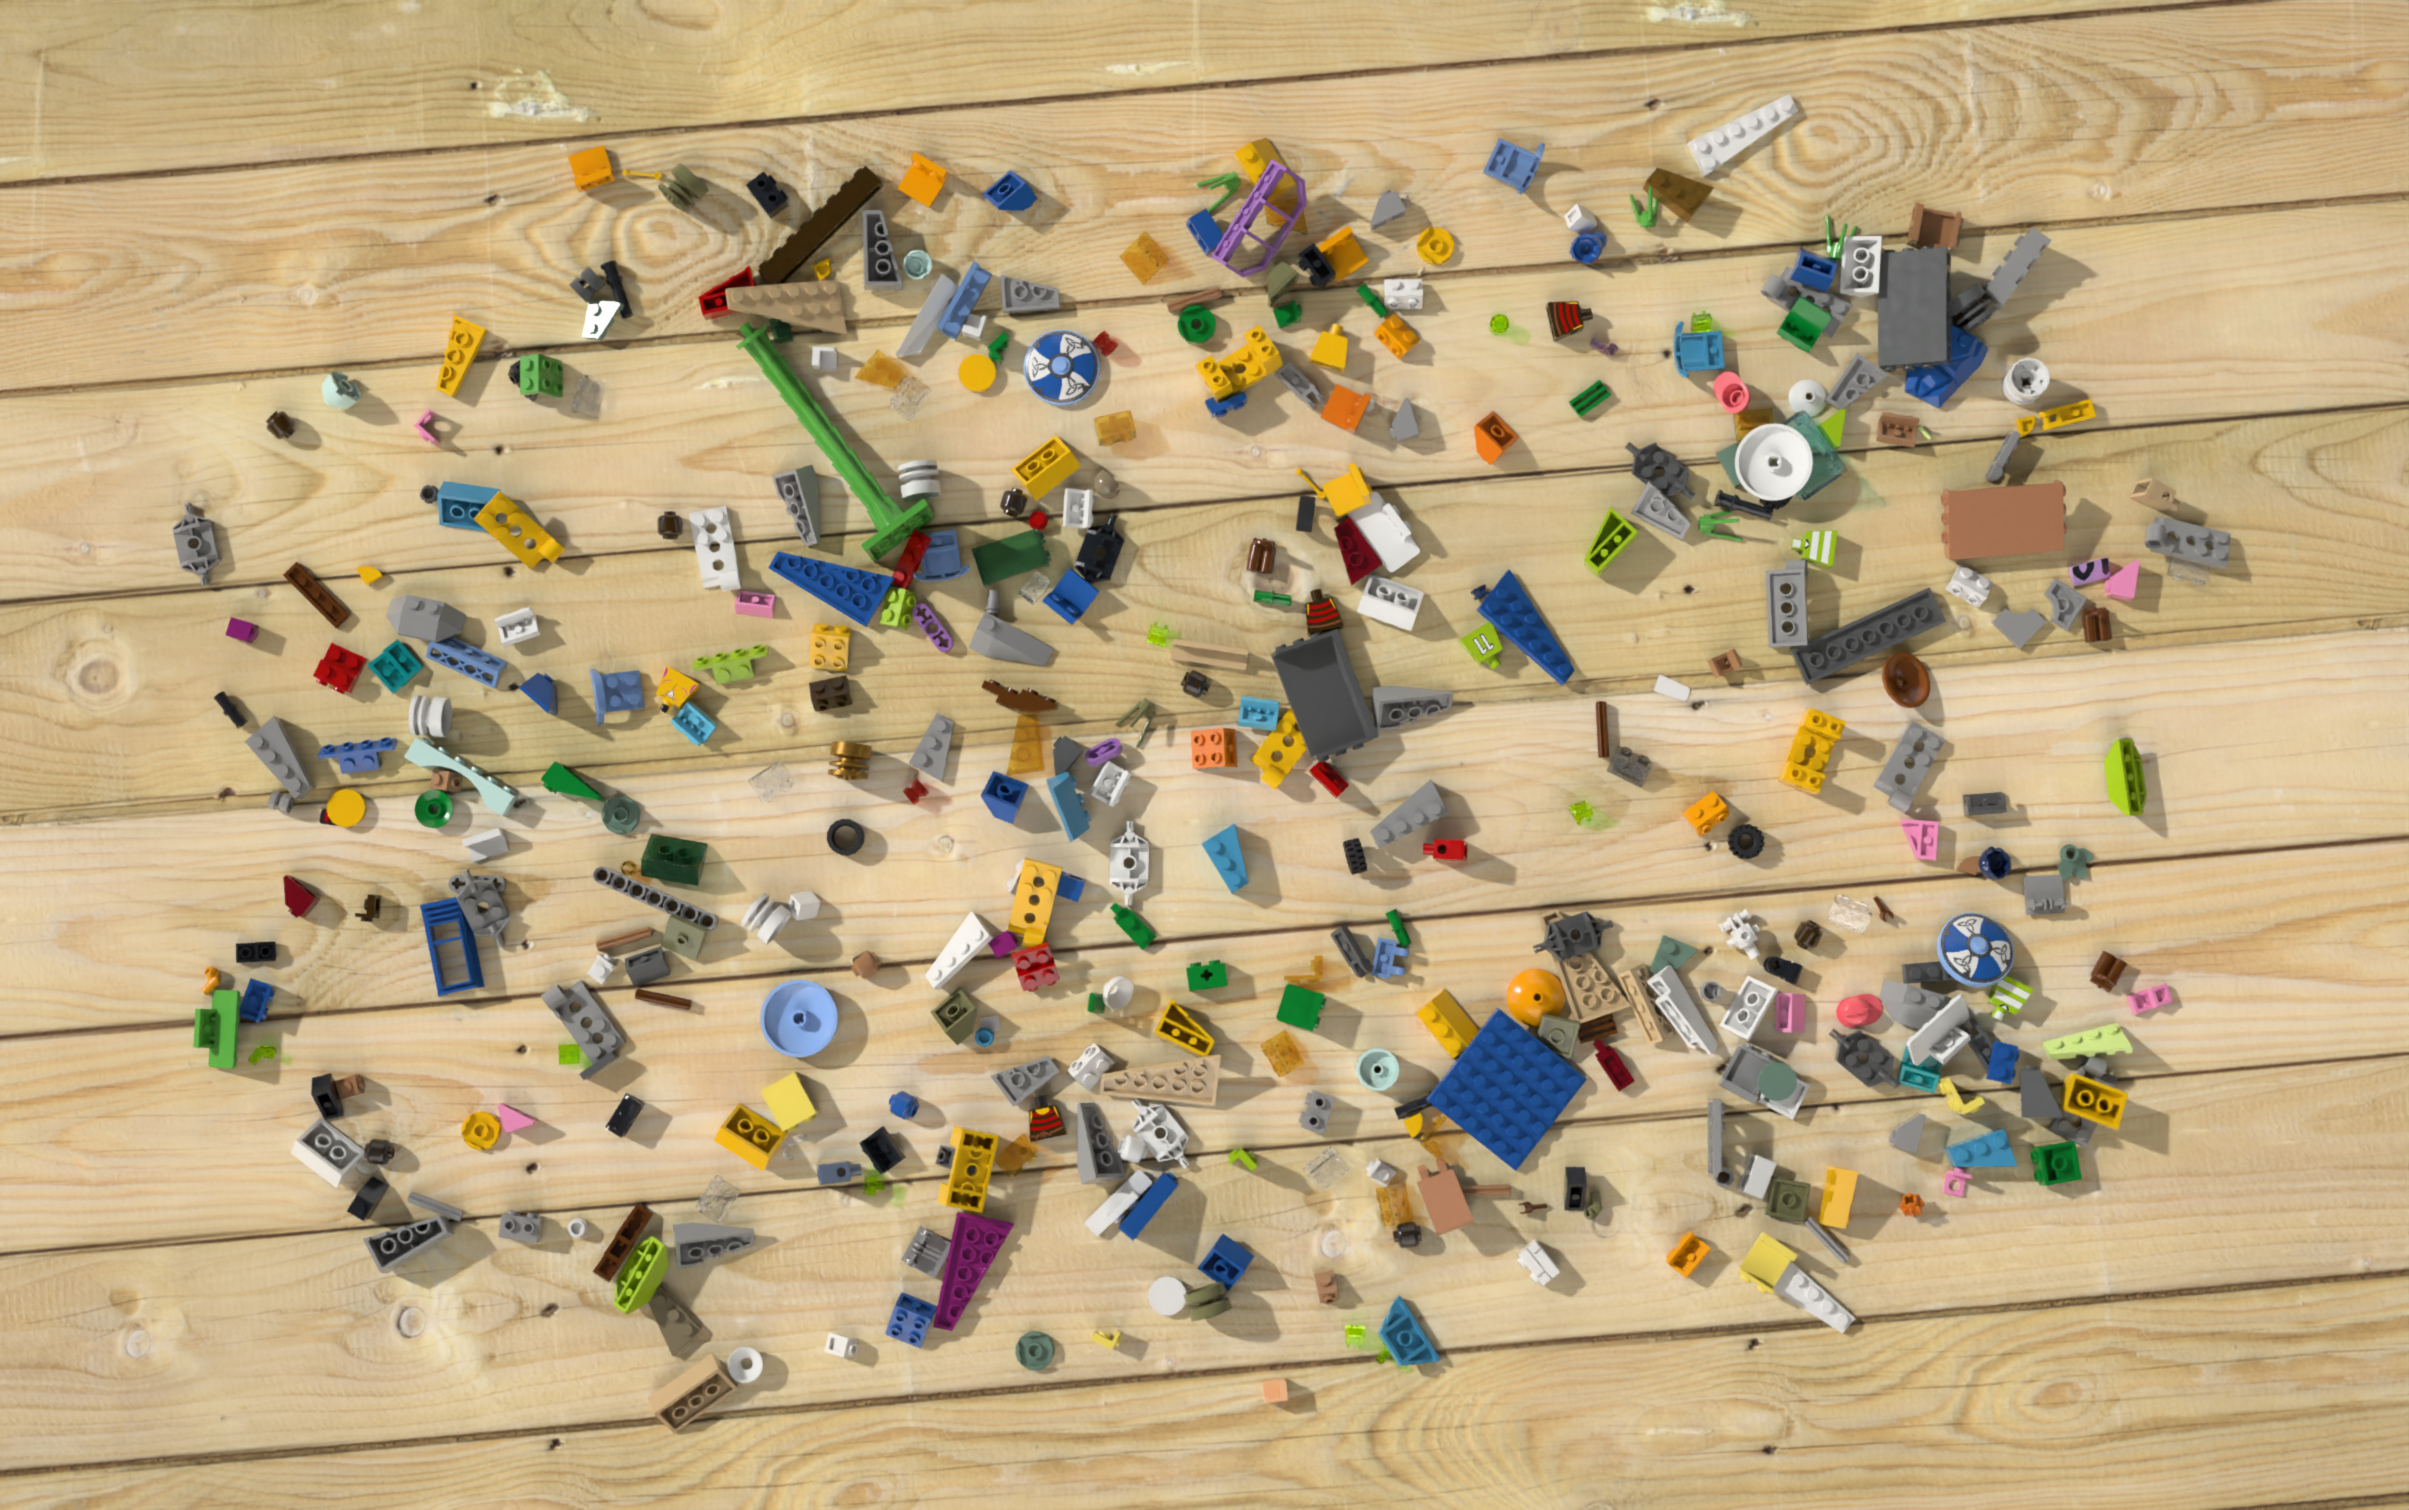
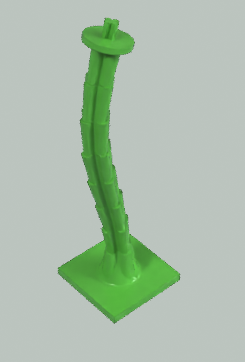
(889, 518)

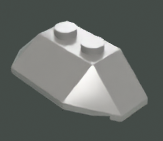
(424, 618)
(1911, 1004)

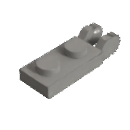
(1298, 384)
(2002, 457)

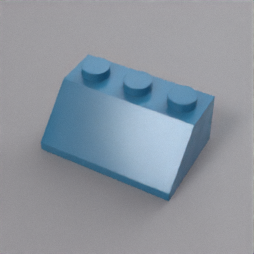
(461, 503)
(1069, 804)

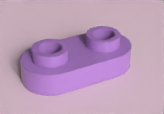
(1103, 752)

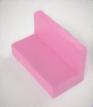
(1790, 1012)

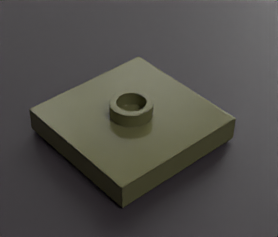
(683, 937)
(1558, 1034)
(1787, 1199)

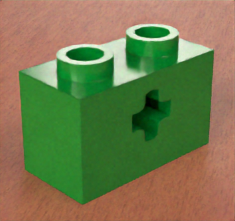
(1217, 980)

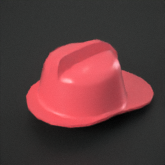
(1731, 392)
(1859, 1010)

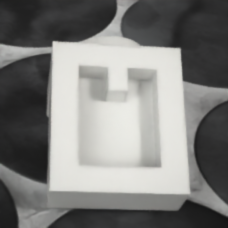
(602, 968)
(1380, 1172)
(841, 1345)

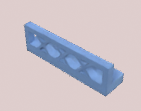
(964, 301)
(467, 655)

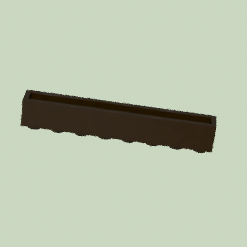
(820, 227)

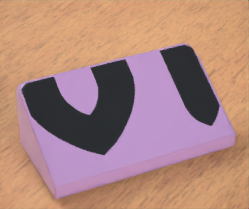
(2089, 571)

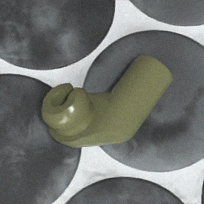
(1595, 1206)

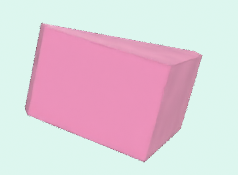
(513, 1118)

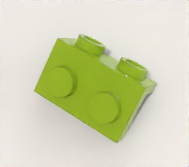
(898, 608)
(1248, 1158)

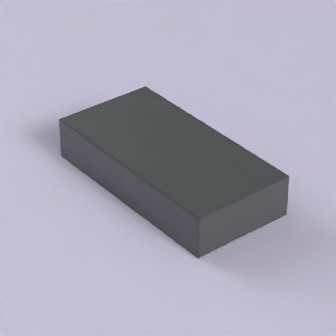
(599, 1065)

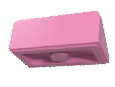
(755, 604)

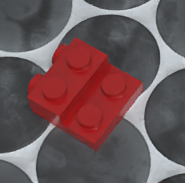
(340, 669)
(1035, 967)

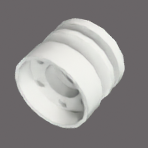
(2031, 372)
(919, 475)
(430, 716)
(766, 918)

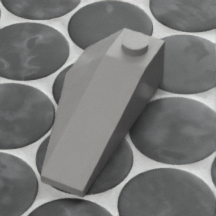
(1003, 641)

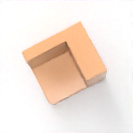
(1275, 1390)

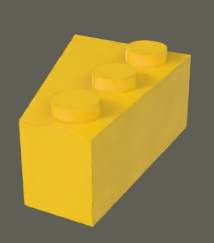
(1183, 1032)
(1837, 1196)

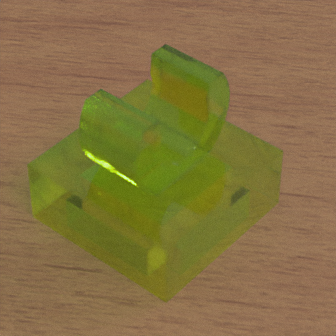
(1701, 322)
(1157, 635)
(1580, 811)
(569, 1054)
(871, 1185)
(1354, 1335)

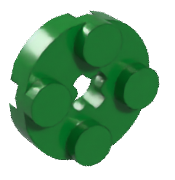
(1202, 316)

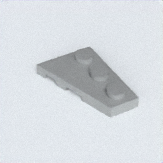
(1027, 296)
(1854, 382)
(1660, 511)
(934, 747)
(1025, 1079)

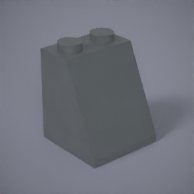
(2037, 1095)

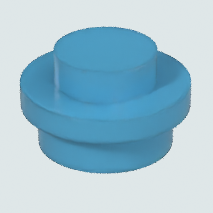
(984, 1036)

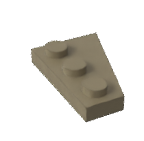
(673, 1321)

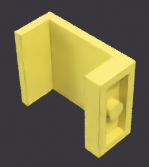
(789, 1103)
(1765, 1263)

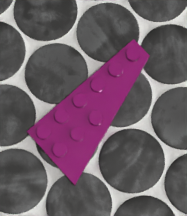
(970, 1255)

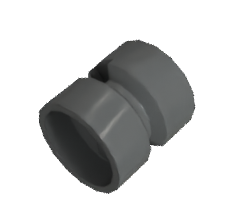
(592, 279)

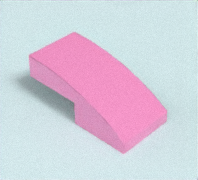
(2149, 998)

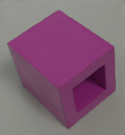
(242, 630)
(1003, 944)

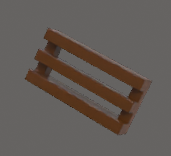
(1612, 1024)

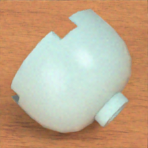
(339, 392)

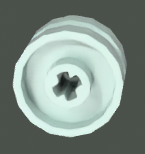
(1371, 1079)

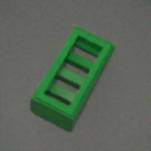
(1096, 1003)

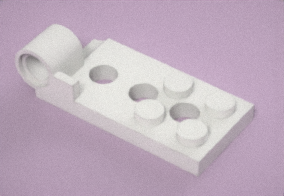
(729, 577)

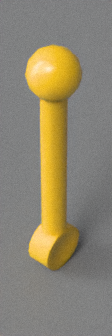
(657, 175)
(1321, 495)

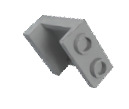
(1743, 1071)

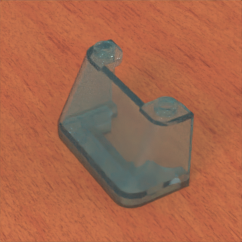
(1826, 463)

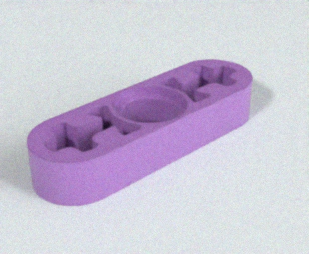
(928, 613)

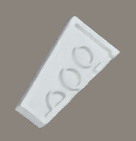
(961, 948)

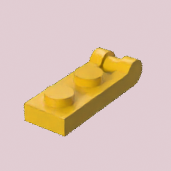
(2068, 414)

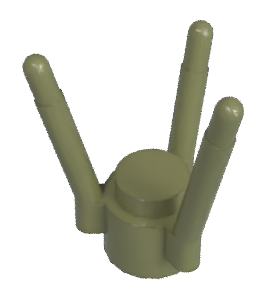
(1145, 709)

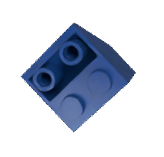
(1814, 270)

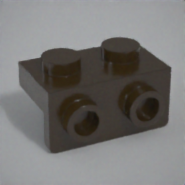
(830, 693)

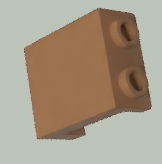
(1934, 228)

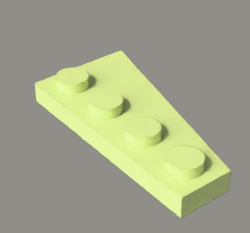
(2097, 1040)

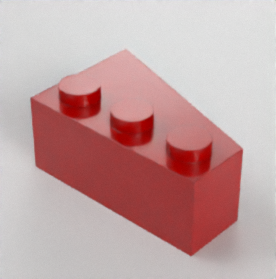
(714, 301)

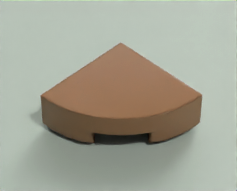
(1969, 865)

